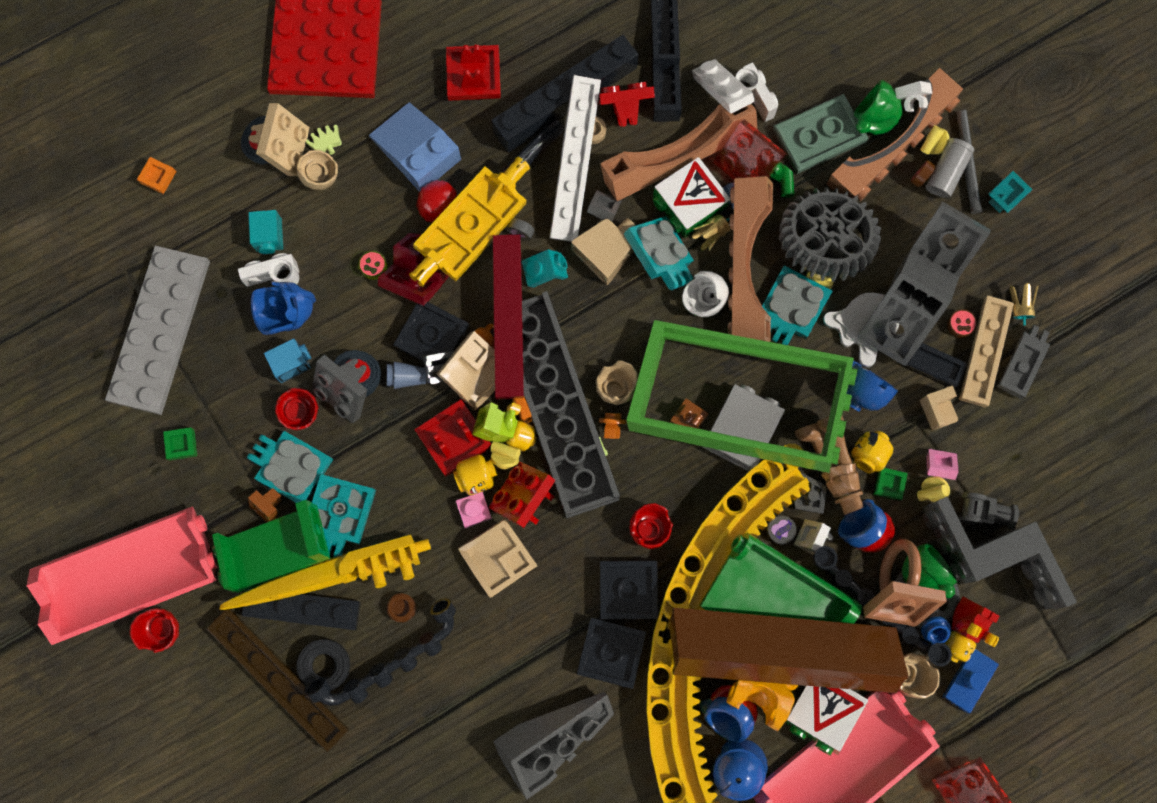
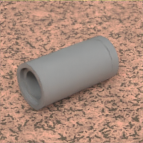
(950, 168)

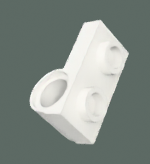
(763, 99)
(258, 272)

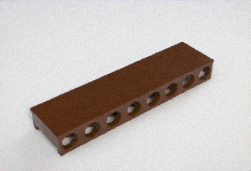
(786, 650)

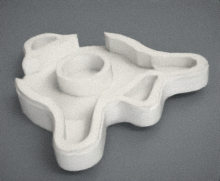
(852, 320)

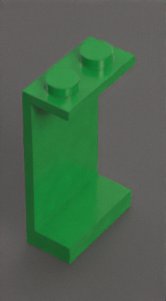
(271, 549)

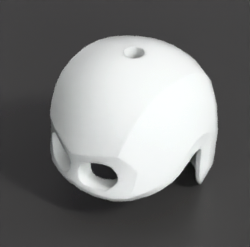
(698, 294)

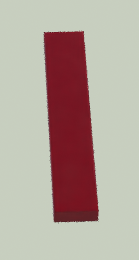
(508, 317)

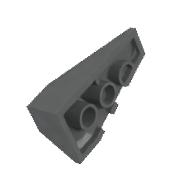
(542, 745)

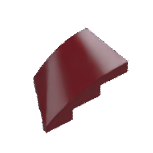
(405, 261)

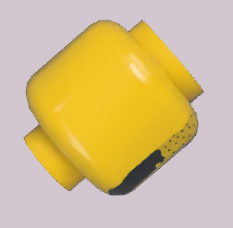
(872, 451)

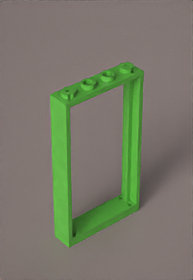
(752, 347)

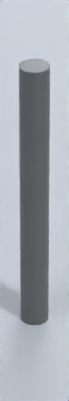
(970, 171)

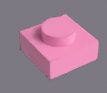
(942, 464)
(473, 510)

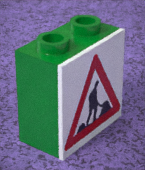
(690, 197)
(826, 716)

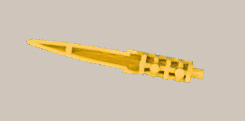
(337, 570)

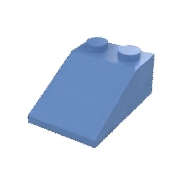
(416, 146)

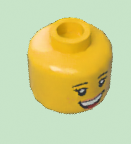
(475, 475)

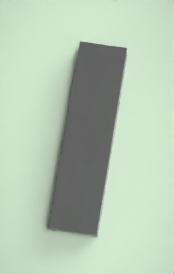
(562, 414)

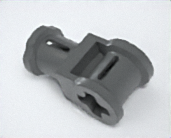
(984, 511)

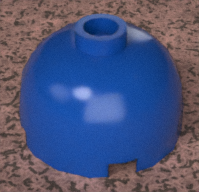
(869, 390)

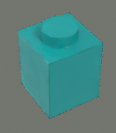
(266, 231)

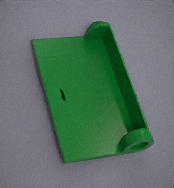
(770, 584)

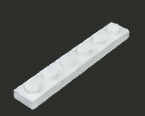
(574, 158)

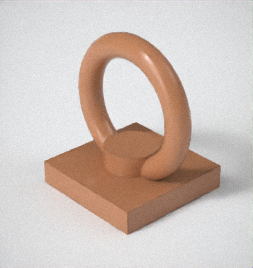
(900, 601)

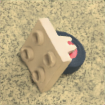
(276, 139)

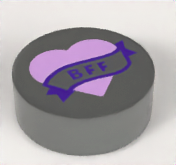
(520, 227)
(781, 530)

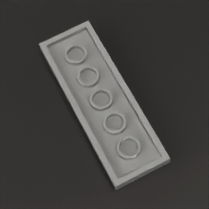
(157, 330)

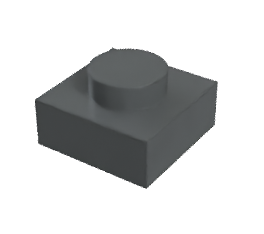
(603, 206)

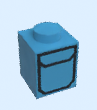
(288, 360)

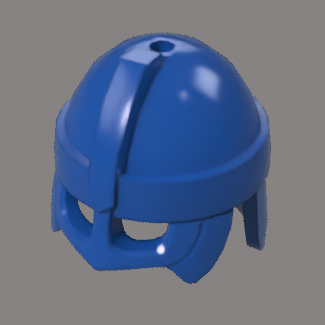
(281, 307)
(743, 762)

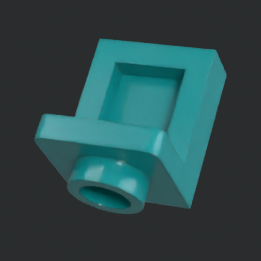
(1009, 193)
(544, 268)

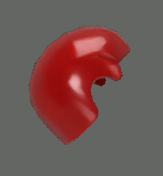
(435, 199)
(296, 409)
(651, 526)
(154, 630)

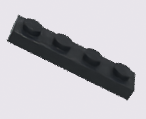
(308, 610)

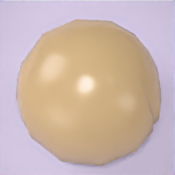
(317, 170)
(617, 383)
(922, 678)

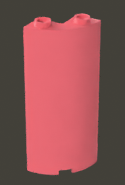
(122, 575)
(874, 758)

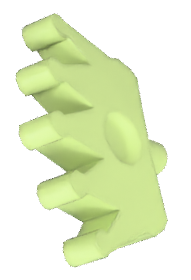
(326, 141)

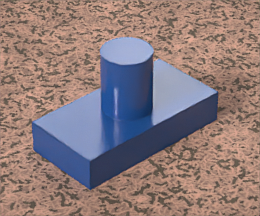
(970, 681)

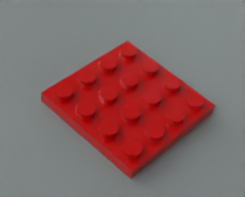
(325, 48)

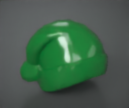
(878, 110)
(934, 571)

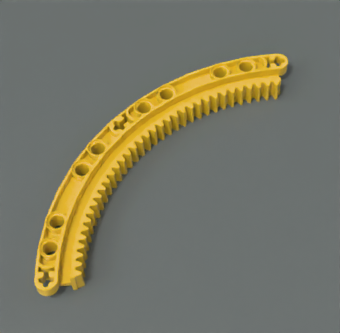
(673, 738)

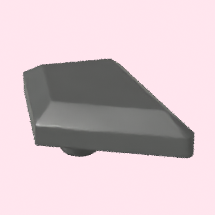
(813, 500)

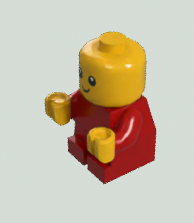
(970, 625)

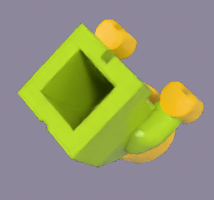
(503, 427)

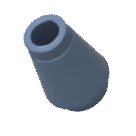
(405, 375)

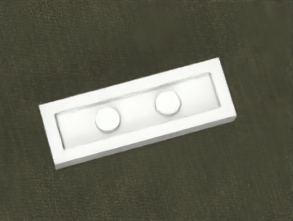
(723, 86)

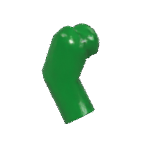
(784, 177)

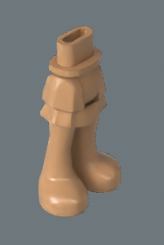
(843, 478)

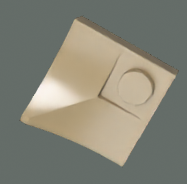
(471, 371)
(497, 557)

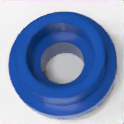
(936, 630)

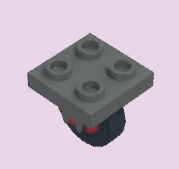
(346, 382)

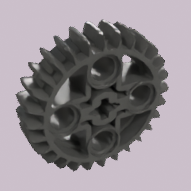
(829, 234)

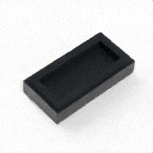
(937, 365)

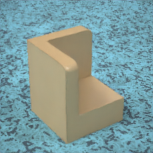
(939, 408)

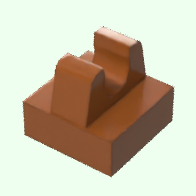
(689, 415)
(265, 505)

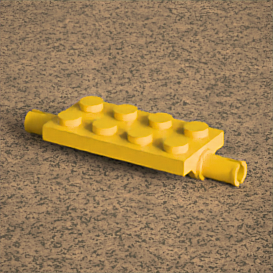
(470, 223)

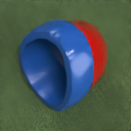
(867, 528)
(725, 719)

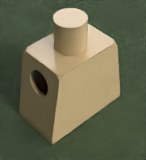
(604, 248)

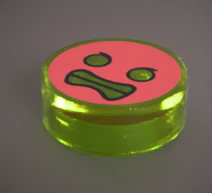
(372, 264)

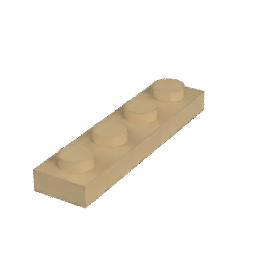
(986, 351)

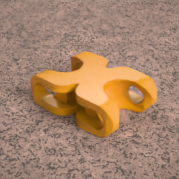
(772, 697)

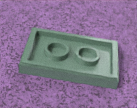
(819, 134)

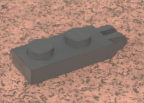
(1024, 363)

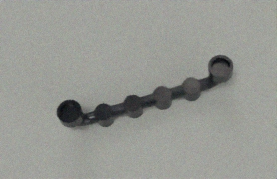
(826, 558)
(319, 690)

